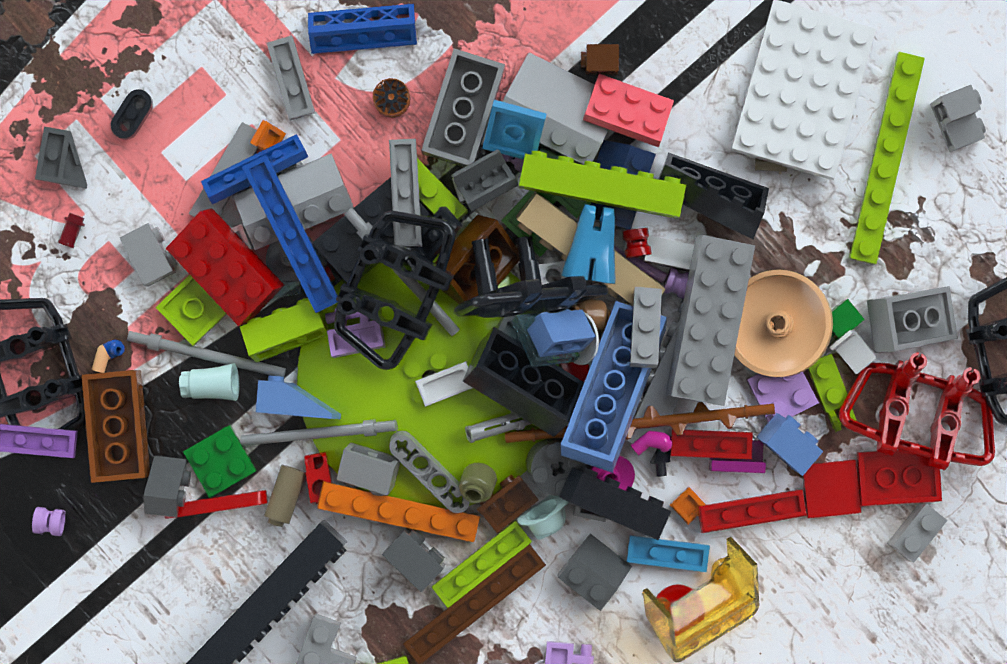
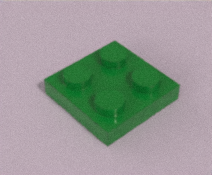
(220, 461)

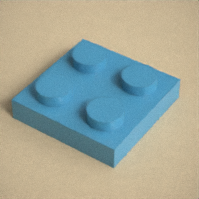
(513, 129)

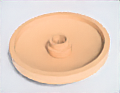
(783, 324)

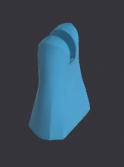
(593, 247)

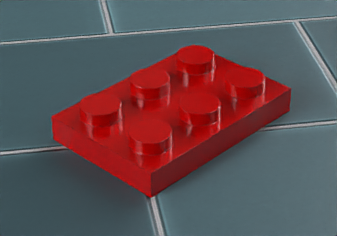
(897, 479)

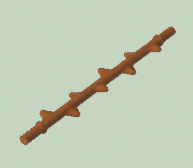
(653, 419)

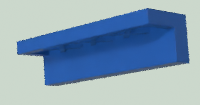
(362, 32)

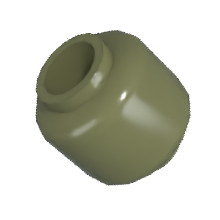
(477, 482)

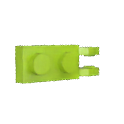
(829, 388)

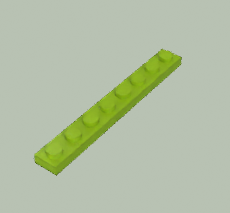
(886, 158)

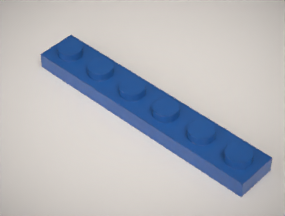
(291, 233)

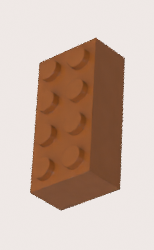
(116, 426)

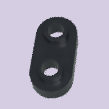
(129, 113)

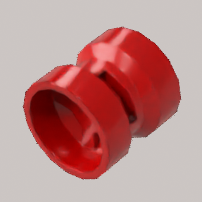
(636, 242)

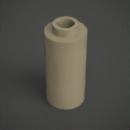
(284, 495)

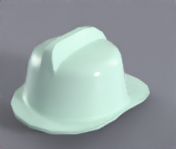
(545, 517)

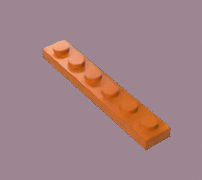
(398, 512)

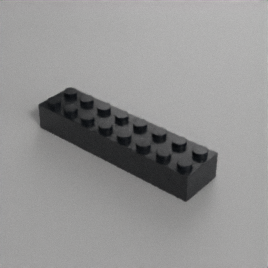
(272, 597)

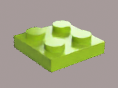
(191, 310)

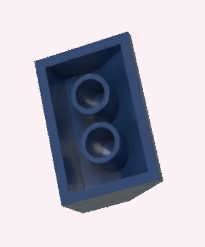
(633, 160)

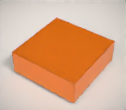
(267, 136)
(687, 504)

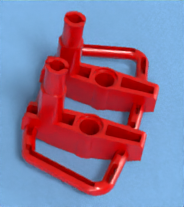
(948, 411)

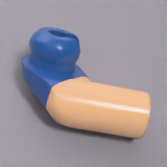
(106, 352)

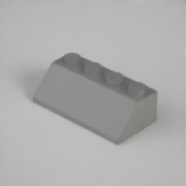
(314, 192)

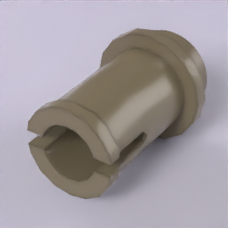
(761, 165)

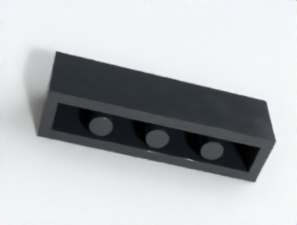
(614, 503)

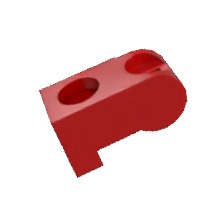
(316, 472)

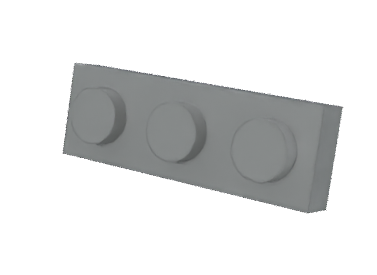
(291, 77)
(645, 327)

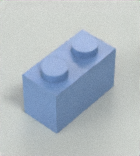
(561, 332)
(789, 443)

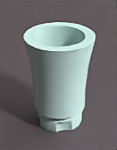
(210, 383)

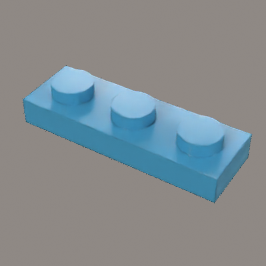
(668, 553)

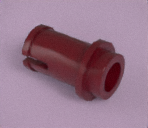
(71, 230)

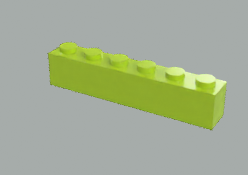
(601, 185)

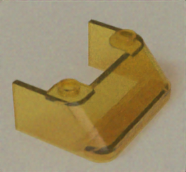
(708, 610)

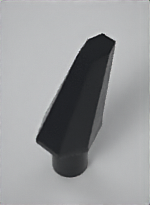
(660, 459)

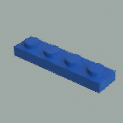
(234, 178)

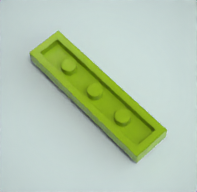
(481, 564)

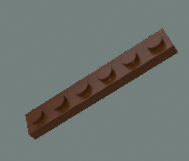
(474, 604)

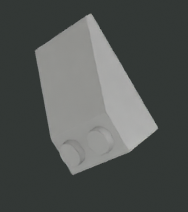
(912, 319)

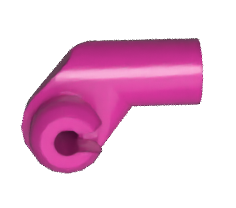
(652, 439)

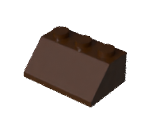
(462, 261)

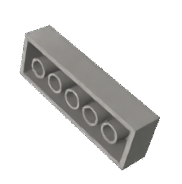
(710, 320)

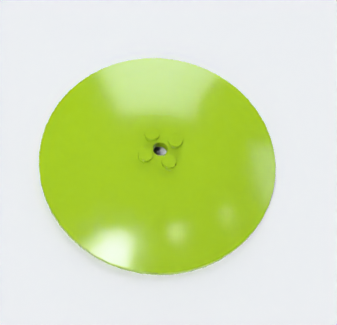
(368, 393)

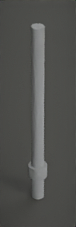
(364, 228)
(156, 342)
(368, 428)

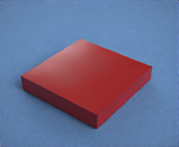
(832, 489)

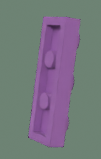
(38, 440)

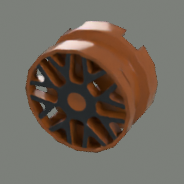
(391, 98)

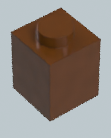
(601, 59)

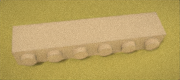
(558, 232)

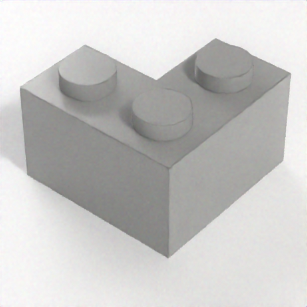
(958, 119)
(319, 644)

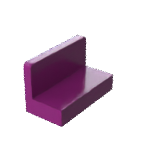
(752, 465)

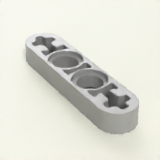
(426, 474)

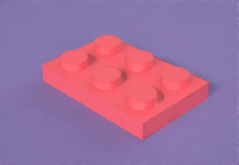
(628, 110)

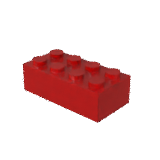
(224, 266)

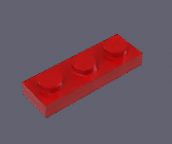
(712, 444)

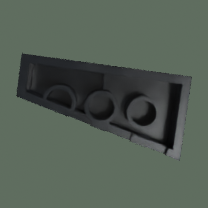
(719, 194)

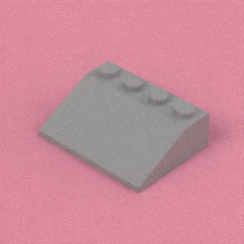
(565, 100)

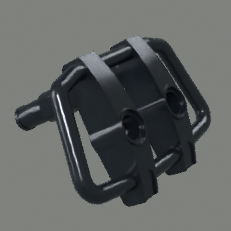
(524, 296)
(357, 300)
(988, 332)
(36, 341)

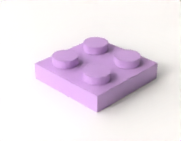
(788, 394)

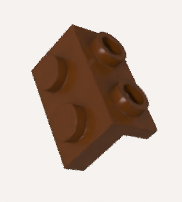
(507, 503)

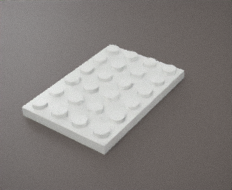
(803, 89)

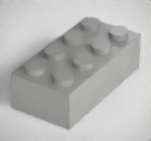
(463, 108)

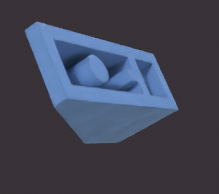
(289, 399)

